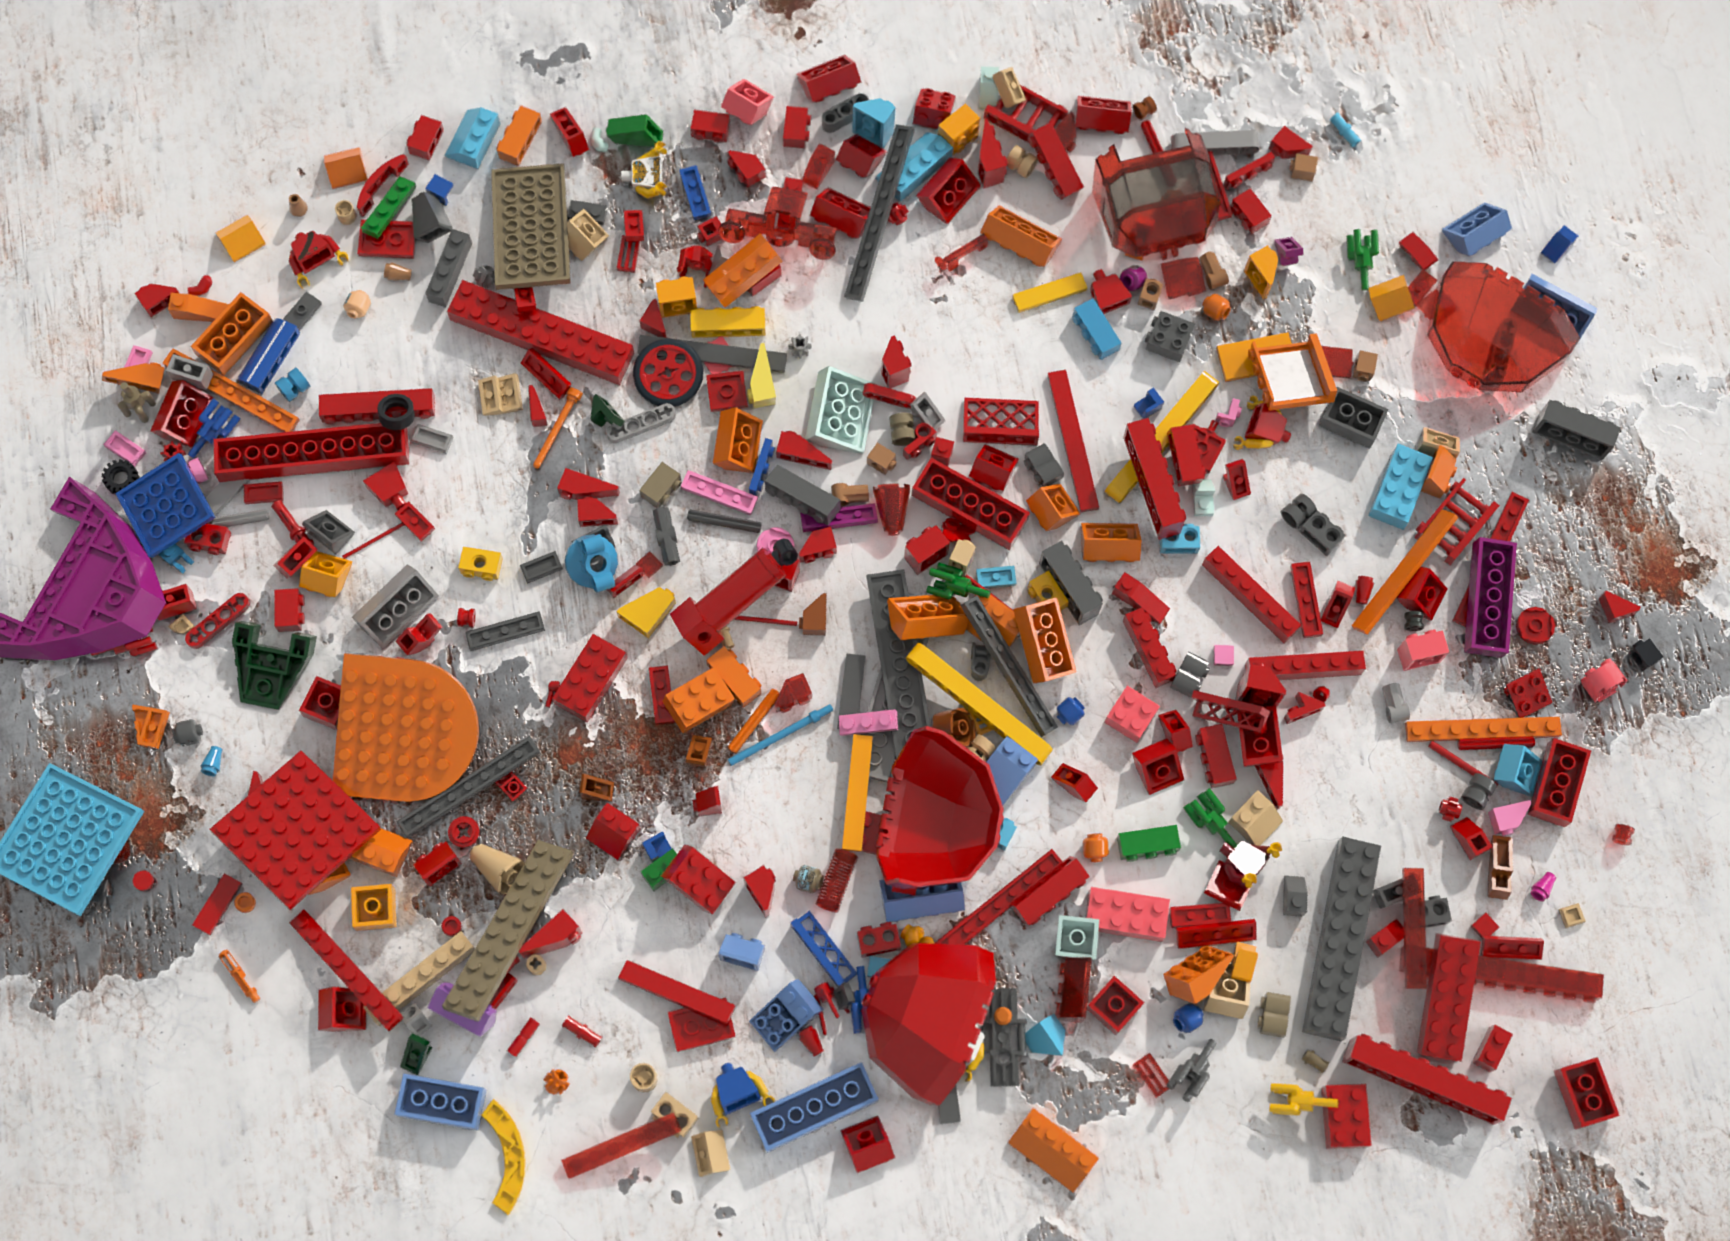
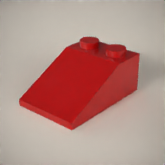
(1258, 747)
(556, 934)

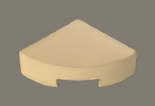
(181, 625)

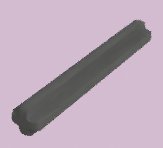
(725, 521)

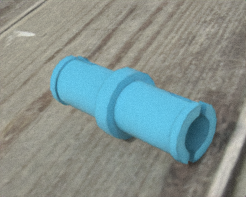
(1345, 129)

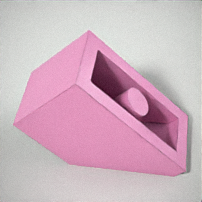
(1508, 817)

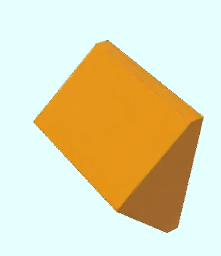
(240, 238)
(1391, 298)

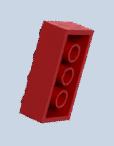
(590, 678)
(1559, 782)

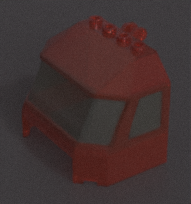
(1157, 198)

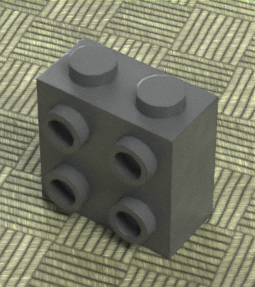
(1169, 336)

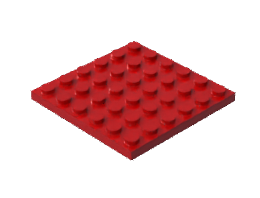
(295, 829)

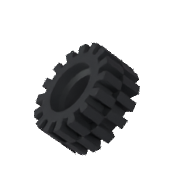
(116, 467)

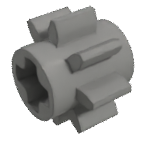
(484, 276)
(800, 351)

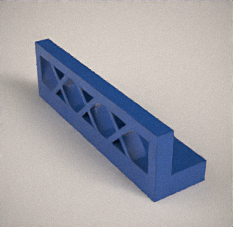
(816, 950)

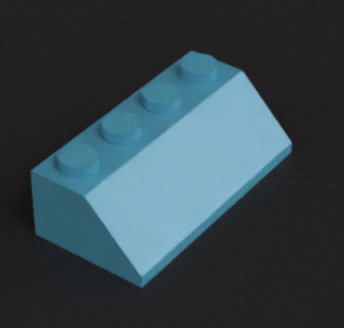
(921, 162)

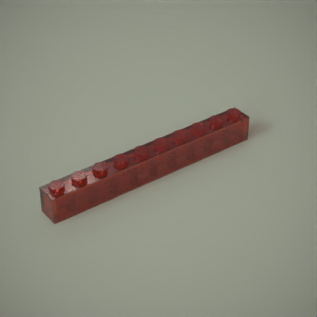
(1531, 978)

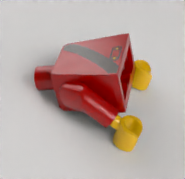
(310, 252)

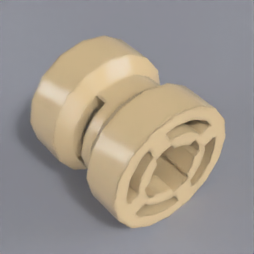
(345, 212)

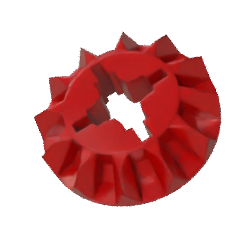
(463, 822)

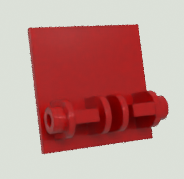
(1528, 693)

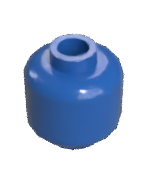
(1070, 711)
(1188, 1018)

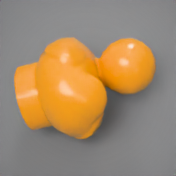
(914, 934)

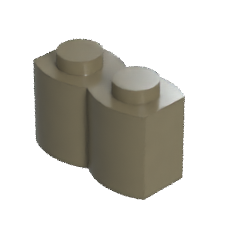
(1275, 1014)

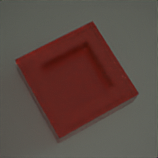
(649, 564)

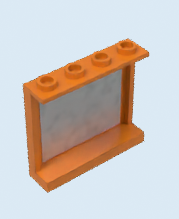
(1293, 374)

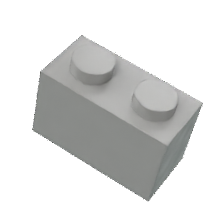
(189, 371)

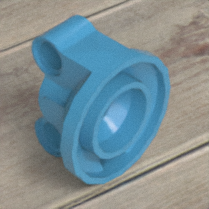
(578, 562)

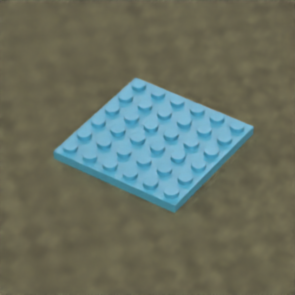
(66, 838)

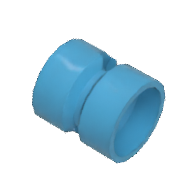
(292, 384)

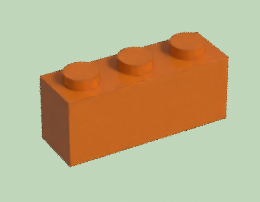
(519, 135)
(735, 676)

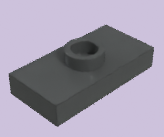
(303, 310)

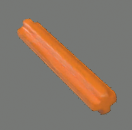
(753, 721)

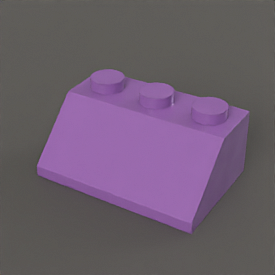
(479, 1028)

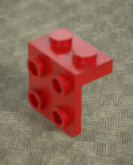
(932, 108)

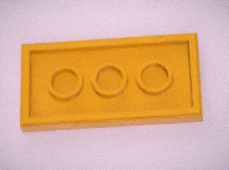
(1235, 359)

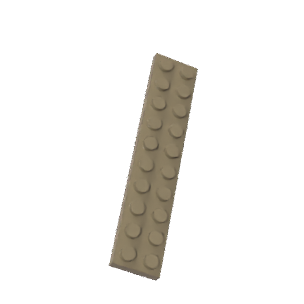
(507, 931)

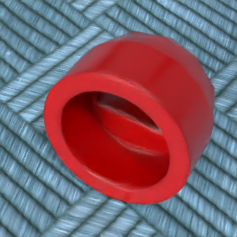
(1321, 689)

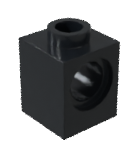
(1645, 654)

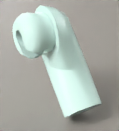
(597, 142)

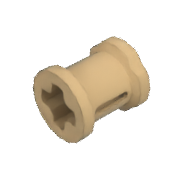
(531, 961)

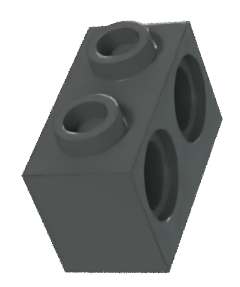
(1319, 536)
(1432, 918)

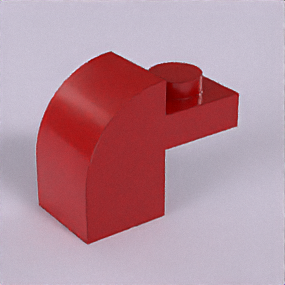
(419, 637)

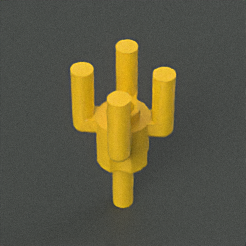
(1298, 1100)

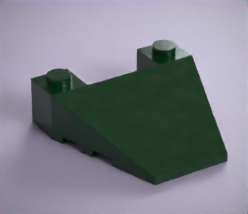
(266, 671)

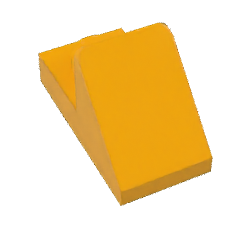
(1244, 962)

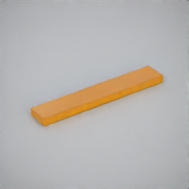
(857, 793)

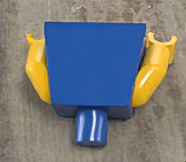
(736, 1090)

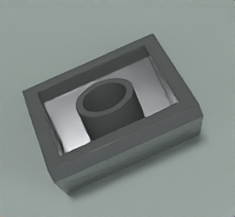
(328, 531)

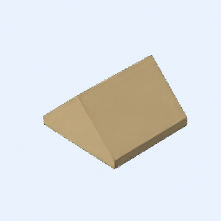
(1432, 439)

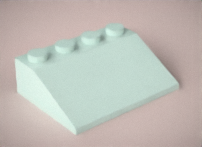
(839, 411)

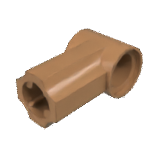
(1215, 275)
(850, 494)

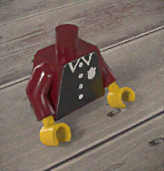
(1247, 861)

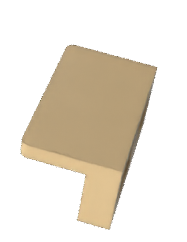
(710, 1152)

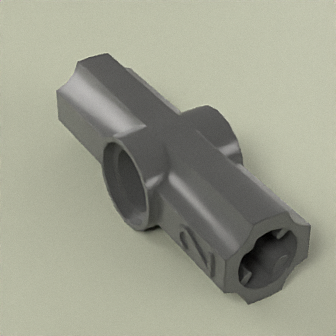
(666, 536)

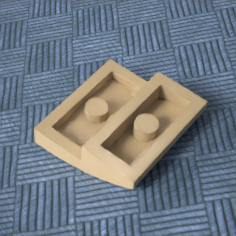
(500, 394)

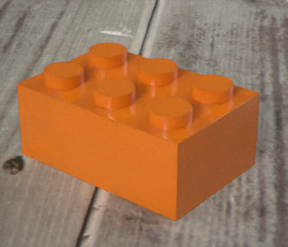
(698, 700)

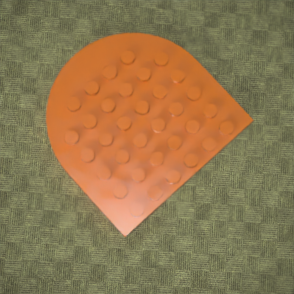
(401, 729)

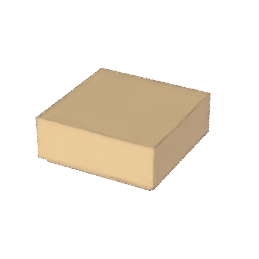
(1572, 915)

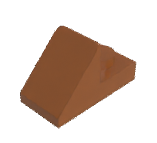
(698, 751)

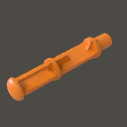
(239, 975)

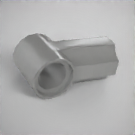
(1396, 708)

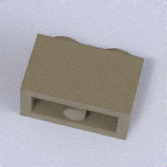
(660, 485)

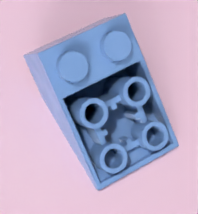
(786, 1014)

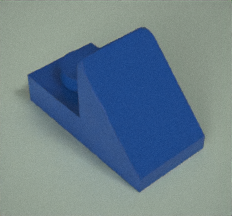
(1559, 244)

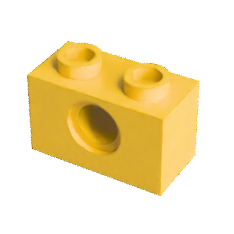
(472, 556)
(1046, 583)

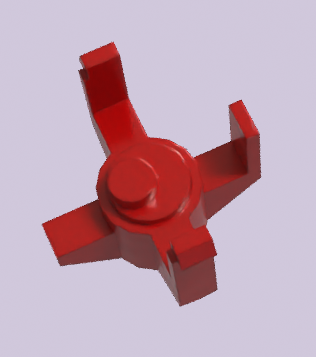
(696, 258)

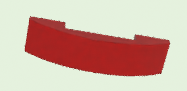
(393, 166)

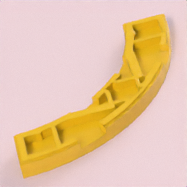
(513, 1156)

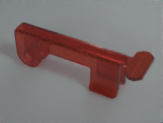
(951, 260)

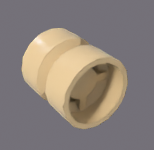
(1021, 161)
(982, 747)
(643, 1077)

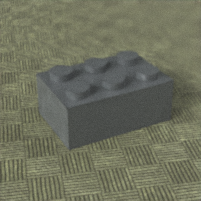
(1354, 418)

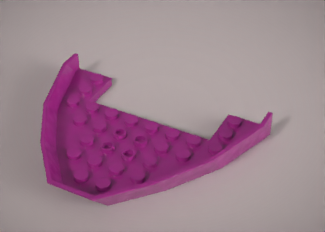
(97, 592)

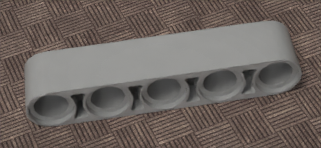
(1223, 142)

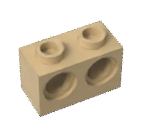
(680, 1111)

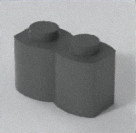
(1043, 465)
(1190, 674)

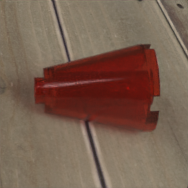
(892, 506)

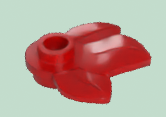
(954, 530)

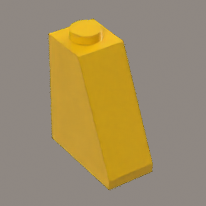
(648, 610)

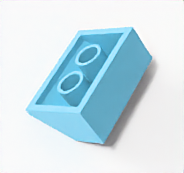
(874, 120)
(473, 137)

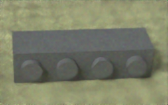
(448, 268)
(802, 495)

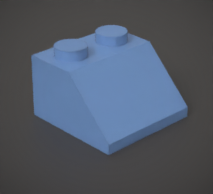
(741, 951)

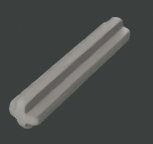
(241, 518)

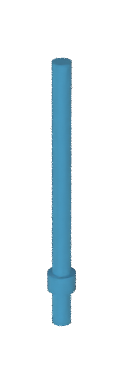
(813, 716)

